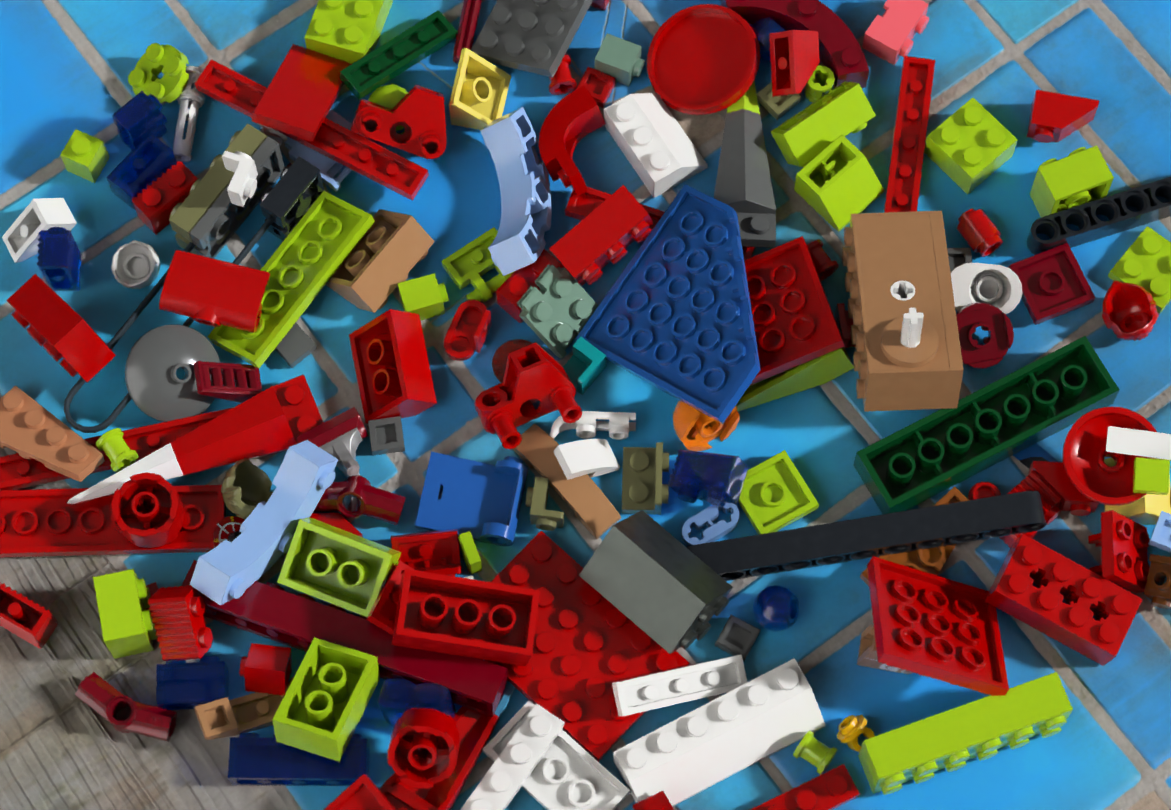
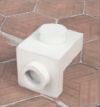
(244, 179)

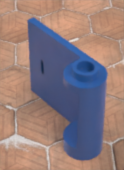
(473, 497)

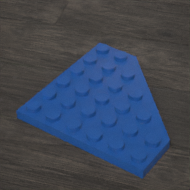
(684, 308)

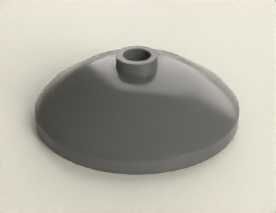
(153, 367)

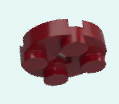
(994, 345)

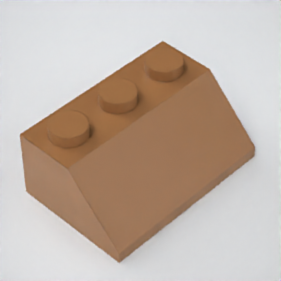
(381, 260)

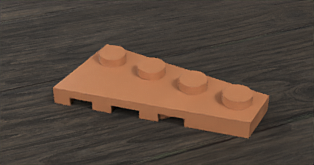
(42, 436)

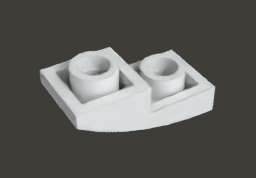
(586, 457)

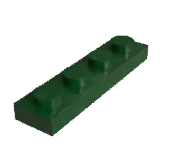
(398, 54)

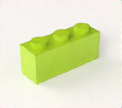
(818, 125)

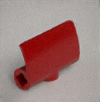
(214, 291)

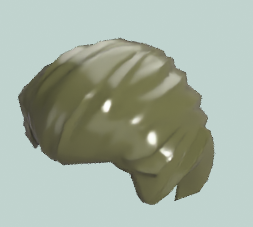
(245, 488)

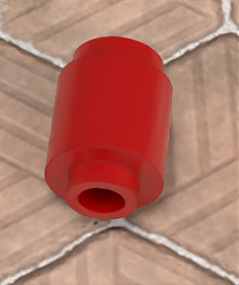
(979, 232)

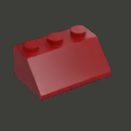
(392, 366)

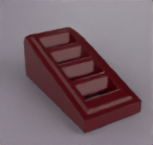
(246, 380)

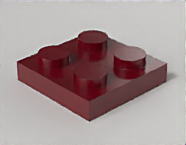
(1052, 283)

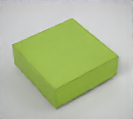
(1151, 476)
(470, 552)

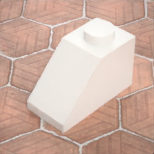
(39, 215)

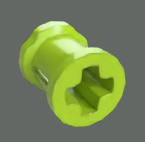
(820, 84)
(116, 449)
(815, 752)

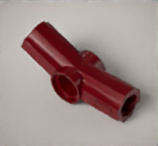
(370, 500)
(144, 718)

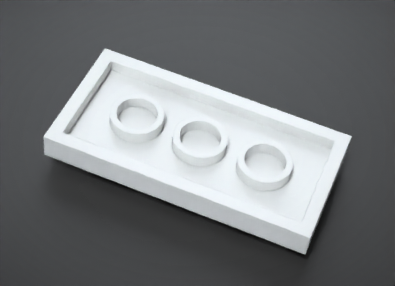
(566, 773)

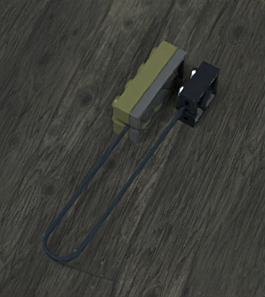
(210, 219)

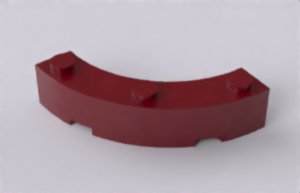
(837, 44)

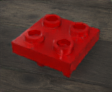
(1123, 551)

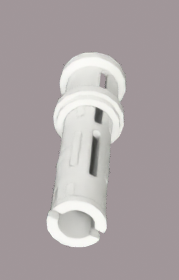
(190, 99)

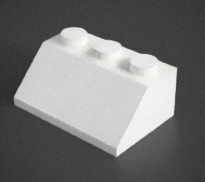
(653, 141)

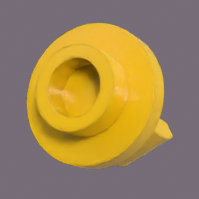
(850, 730)

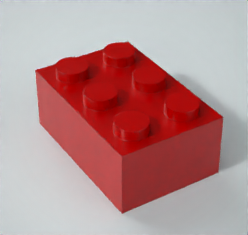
(603, 236)
(59, 329)

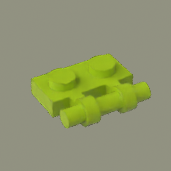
(471, 263)

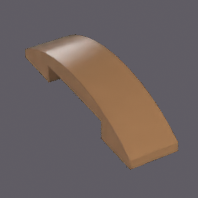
(580, 493)
(240, 715)

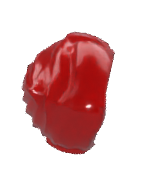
(1129, 311)

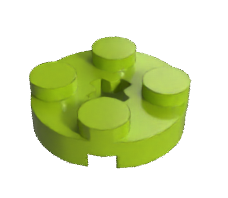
(157, 60)

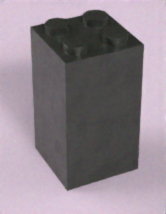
(656, 582)

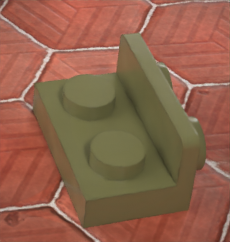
(643, 479)

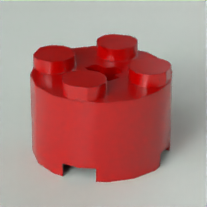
(132, 503)
(424, 747)

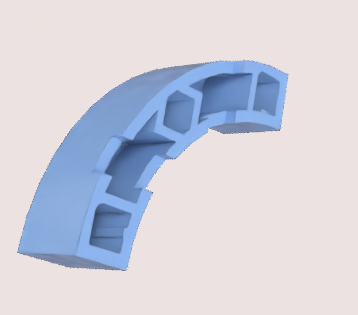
(523, 192)
(269, 528)

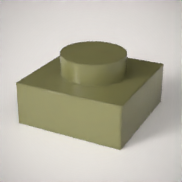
(778, 105)

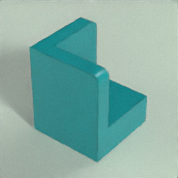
(584, 365)

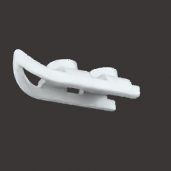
(587, 425)

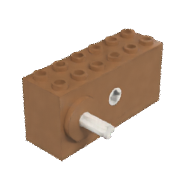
(902, 311)

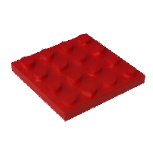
(789, 309)
(936, 627)

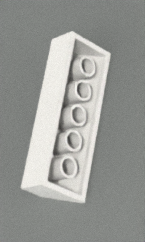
(721, 736)

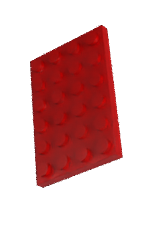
(579, 648)

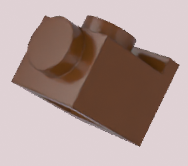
(1155, 587)

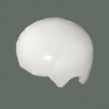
(135, 265)

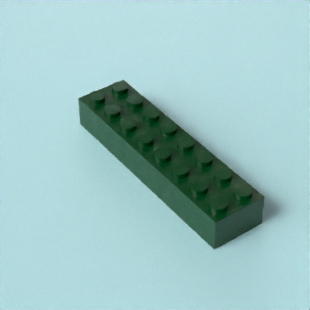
(985, 427)

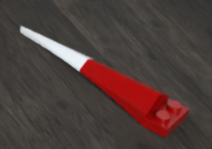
(249, 430)

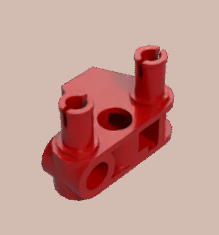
(418, 111)
(528, 378)

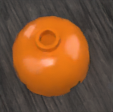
(697, 428)

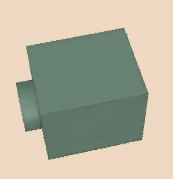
(619, 59)

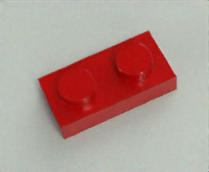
(385, 606)

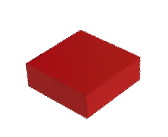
(598, 84)

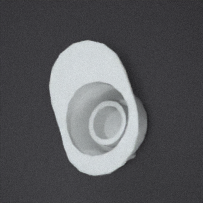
(986, 284)

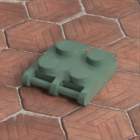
(557, 309)

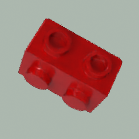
(430, 551)

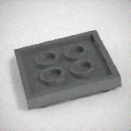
(530, 33)

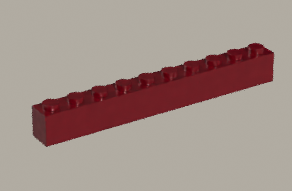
(298, 619)

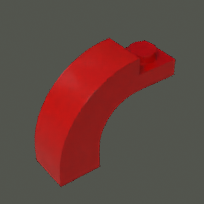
(562, 131)

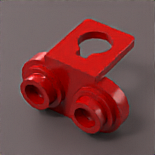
(467, 330)

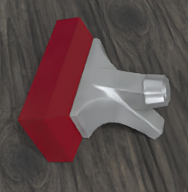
(340, 439)

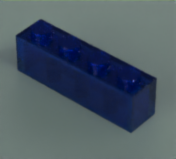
(271, 763)

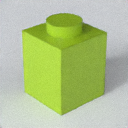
(85, 155)
(423, 296)

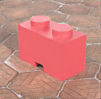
(893, 32)

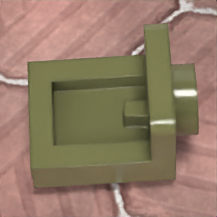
(537, 500)

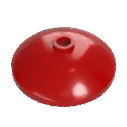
(1085, 454)

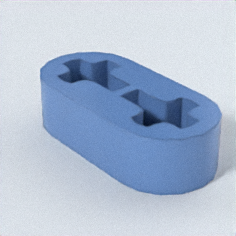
(706, 518)

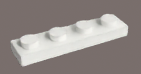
(679, 685)
(516, 761)

